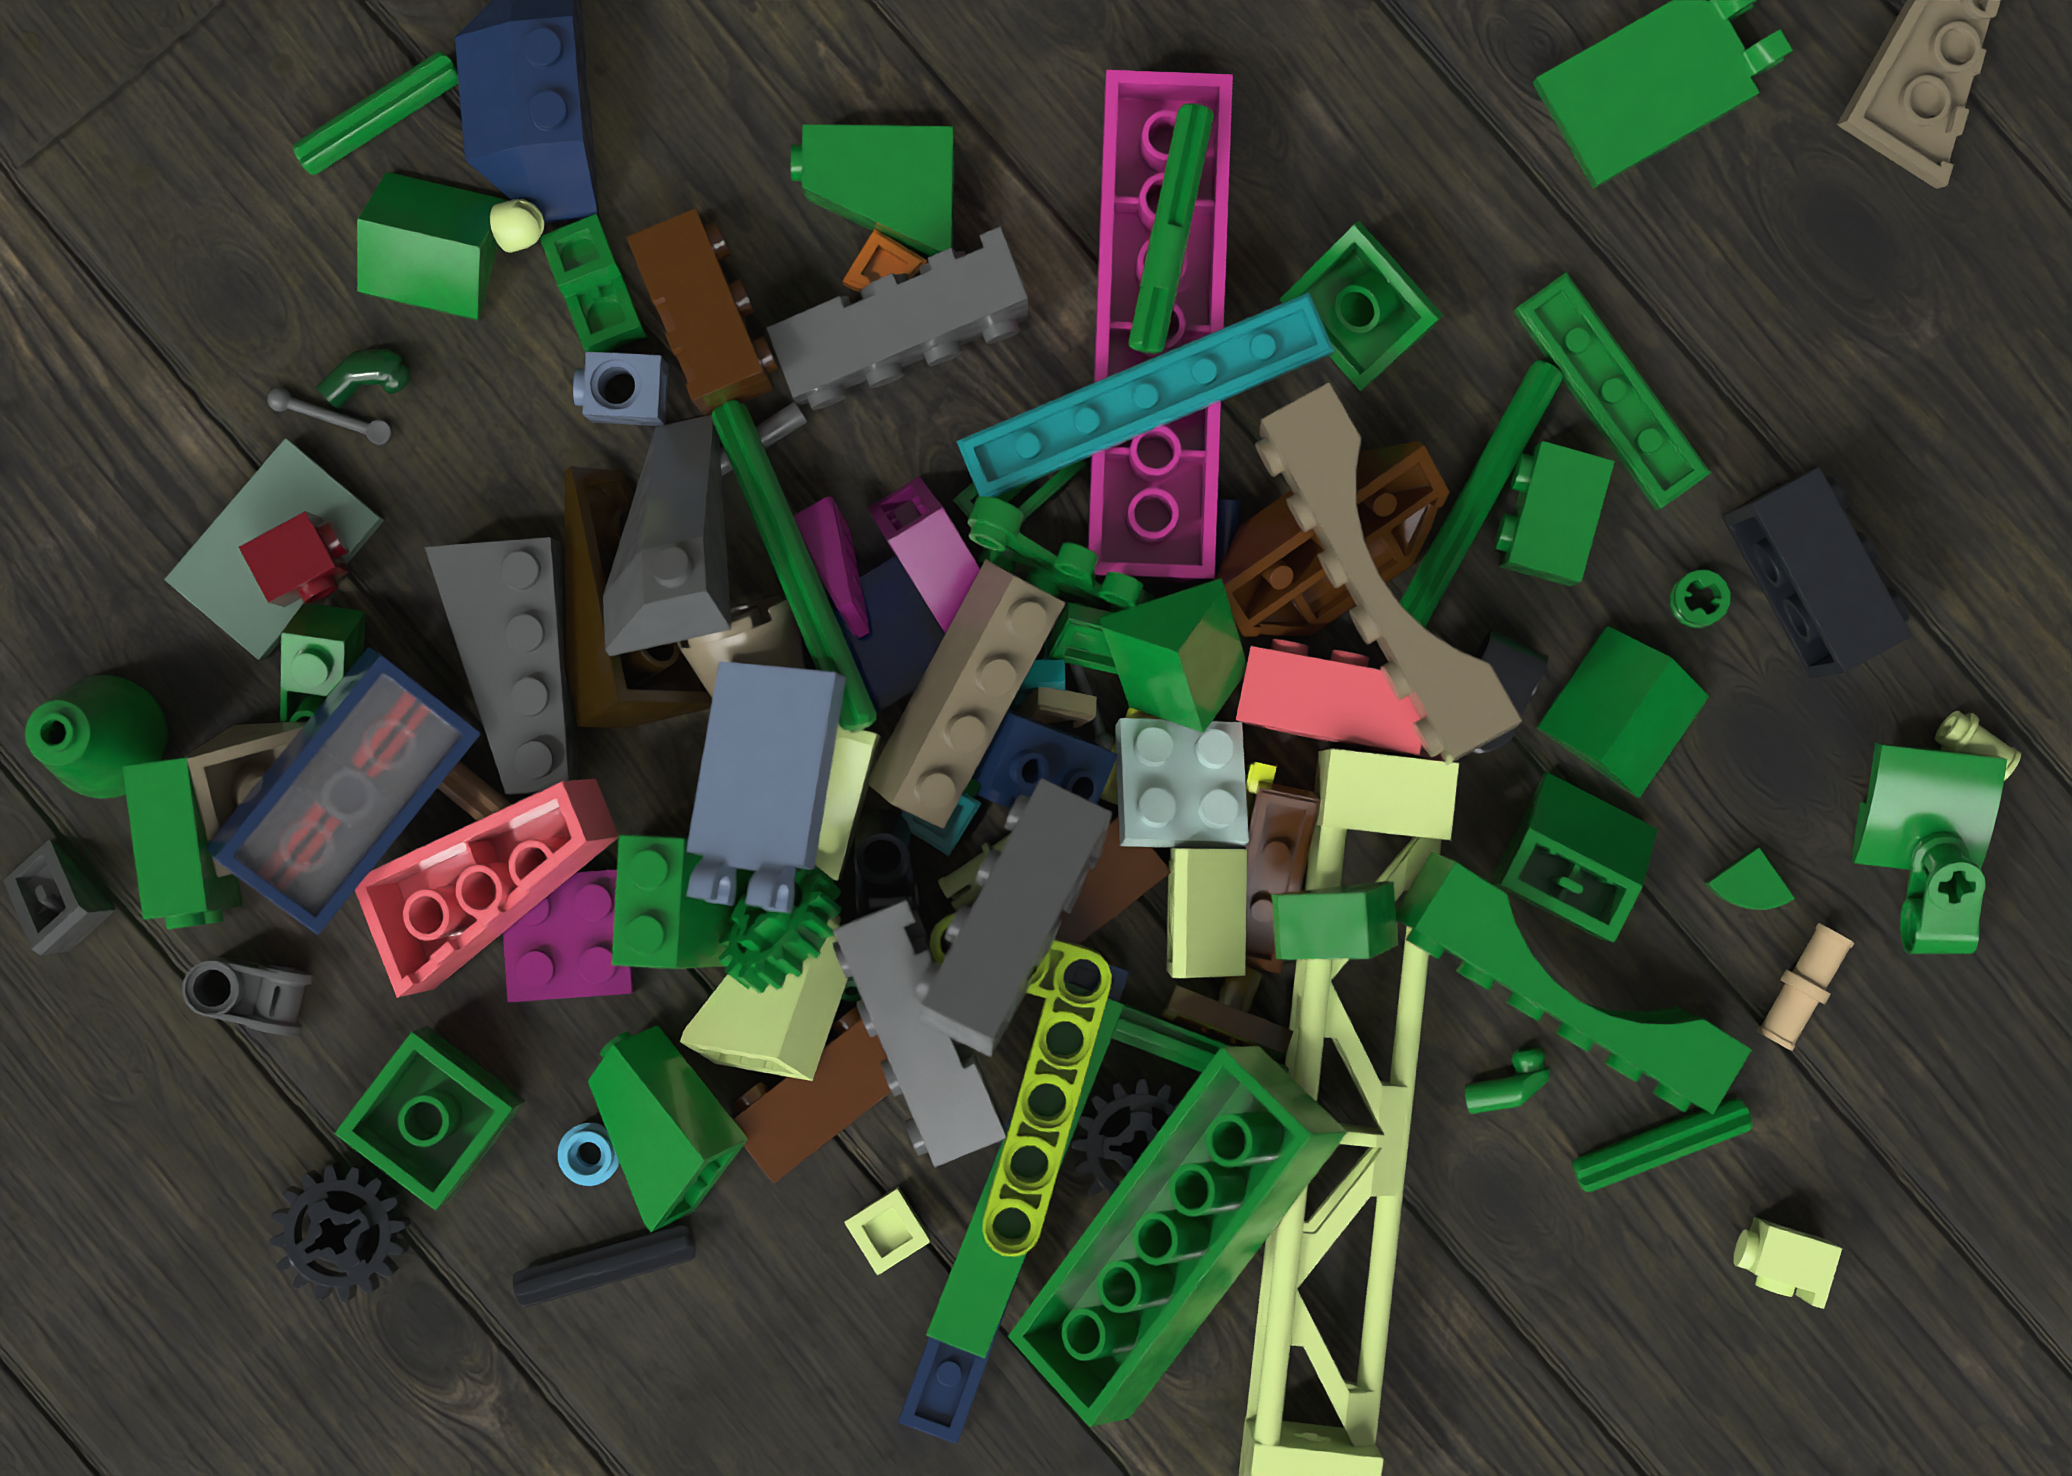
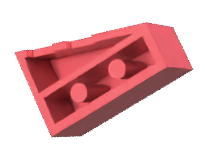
(1327, 700)

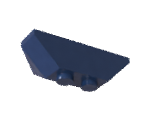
(530, 104)

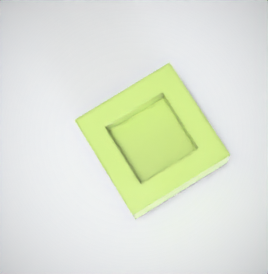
(887, 1230)

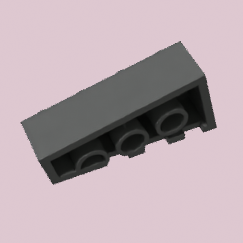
(902, 323)
(511, 637)
(1014, 916)

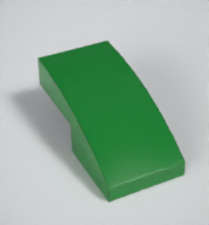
(593, 286)

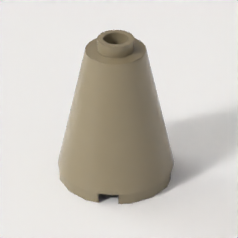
(760, 635)

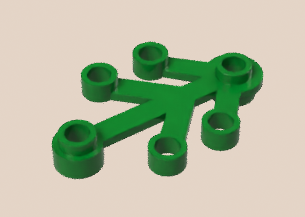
(1068, 575)

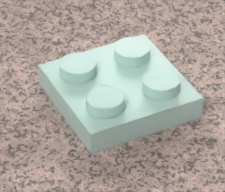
(1181, 785)

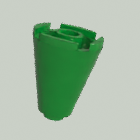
(96, 731)

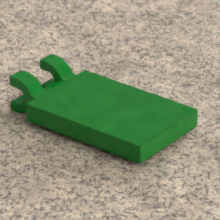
(1655, 83)

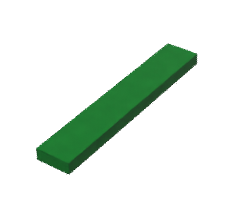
(981, 1277)

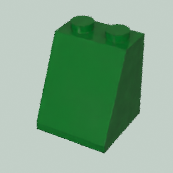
(653, 914)

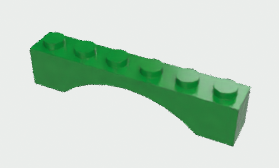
(1474, 922)

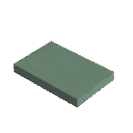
(214, 569)

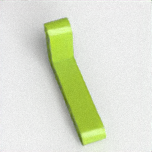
(1042, 1067)

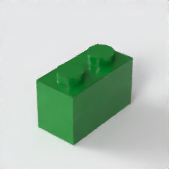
(1553, 513)

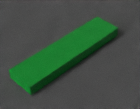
(1611, 392)

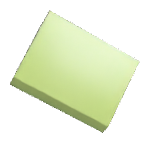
(1206, 912)

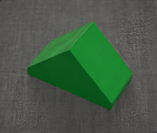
(1335, 922)

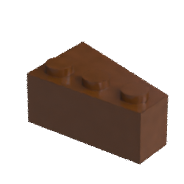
(703, 311)

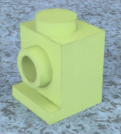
(1788, 1260)

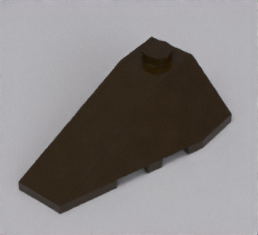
(628, 686)

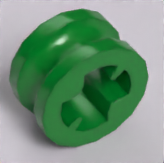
(1698, 618)

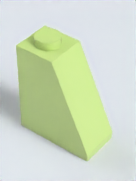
(846, 792)
(773, 1029)

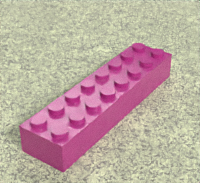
(1159, 490)

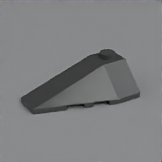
(672, 552)

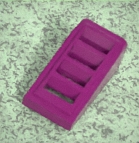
(834, 559)

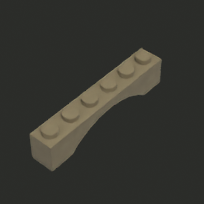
(1451, 691)

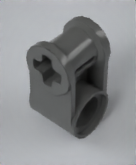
(261, 994)

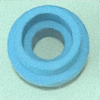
(572, 1163)

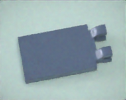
(763, 781)

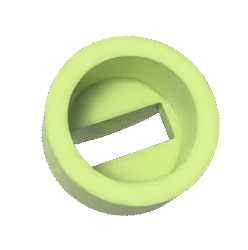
(516, 224)

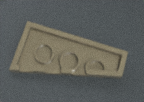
(1919, 85)

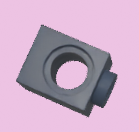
(649, 398)

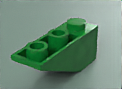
(316, 655)

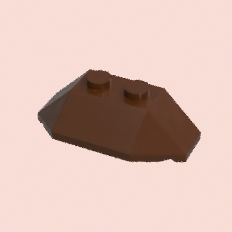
(1275, 566)

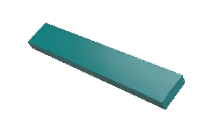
(1145, 397)

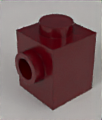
(297, 559)

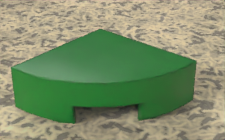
(1750, 883)

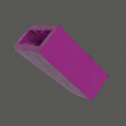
(927, 547)

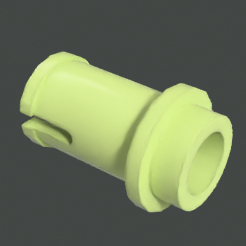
(1965, 734)

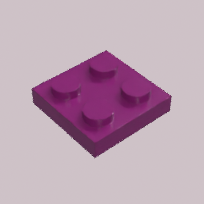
(567, 944)

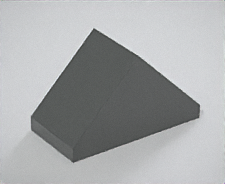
(55, 900)

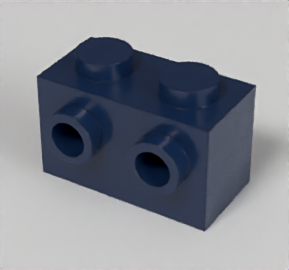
(1032, 750)

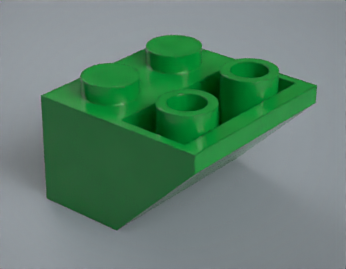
(1577, 858)

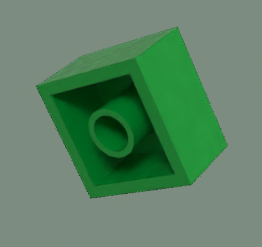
(430, 1117)

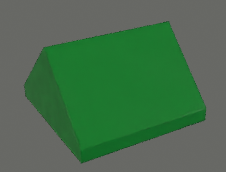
(426, 246)
(1365, 305)
(1178, 654)
(1623, 710)

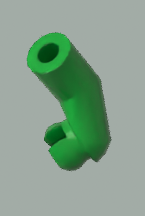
(1514, 1089)

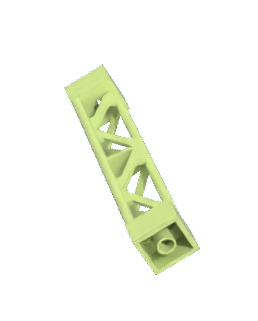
(1379, 797)

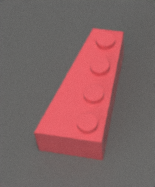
(472, 885)

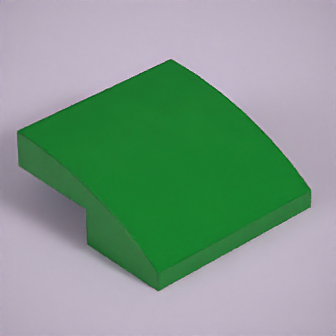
(1925, 794)

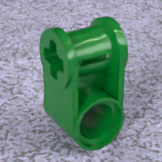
(1942, 898)

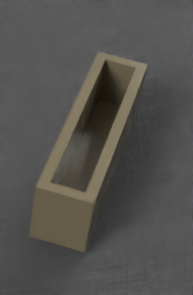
(964, 694)

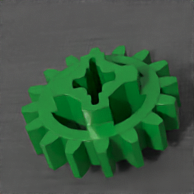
(774, 943)

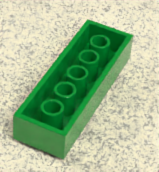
(1176, 1234)

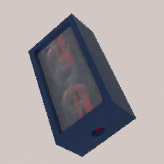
(342, 791)

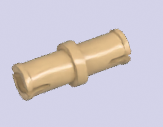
(1805, 986)

